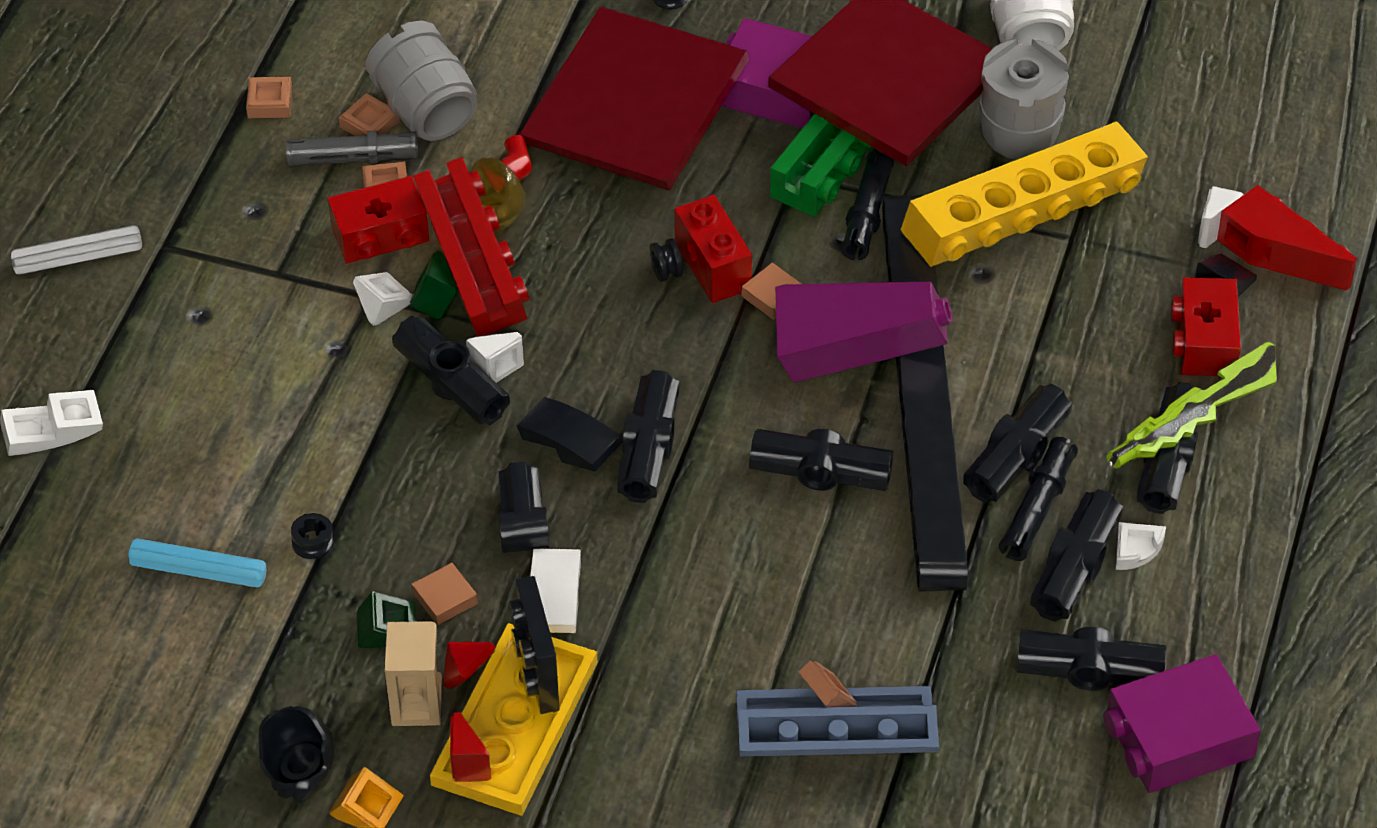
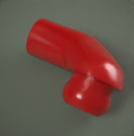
(517, 156)

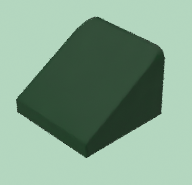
(434, 287)
(374, 615)

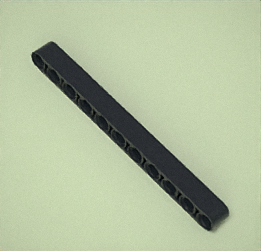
(926, 429)

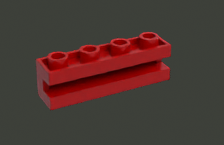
(471, 248)

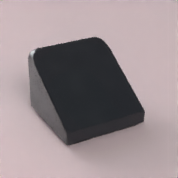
(1224, 268)

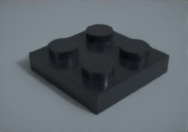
(535, 645)

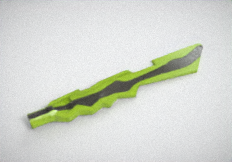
(1198, 406)

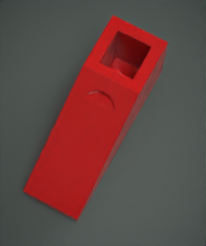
(1280, 240)

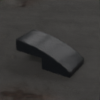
(574, 434)

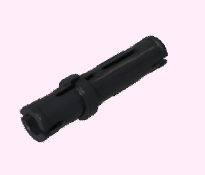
(864, 217)
(1045, 484)

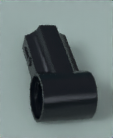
(522, 515)

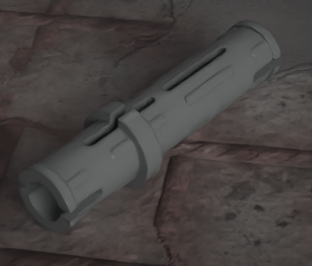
(360, 148)

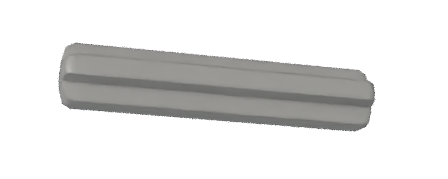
(76, 249)

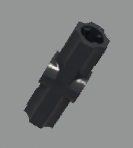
(451, 370)
(648, 436)
(1017, 443)
(821, 459)
(1165, 471)
(1076, 555)
(1088, 657)

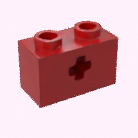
(378, 219)
(712, 248)
(1207, 325)

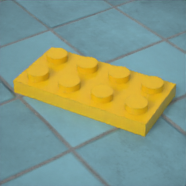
(512, 726)

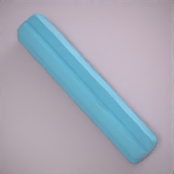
(197, 563)

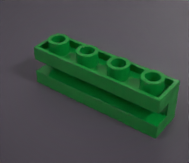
(815, 166)

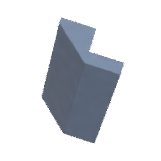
(800, 724)

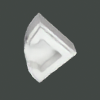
(1137, 544)

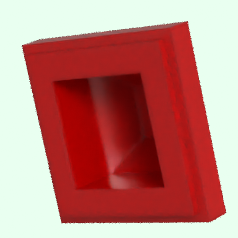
(463, 660)

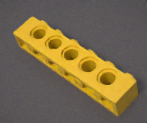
(1023, 194)

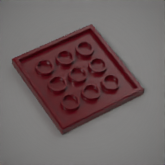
(885, 75)
(634, 97)

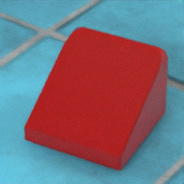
(467, 753)

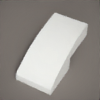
(61, 422)
(558, 583)

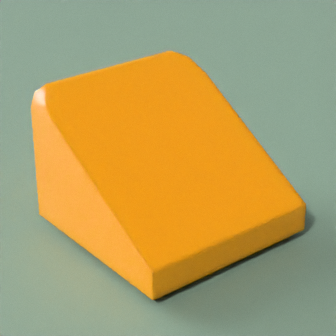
(366, 801)

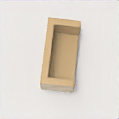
(412, 674)

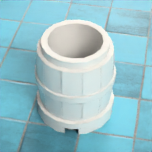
(1034, 19)

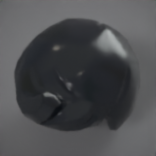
(295, 751)

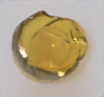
(501, 189)

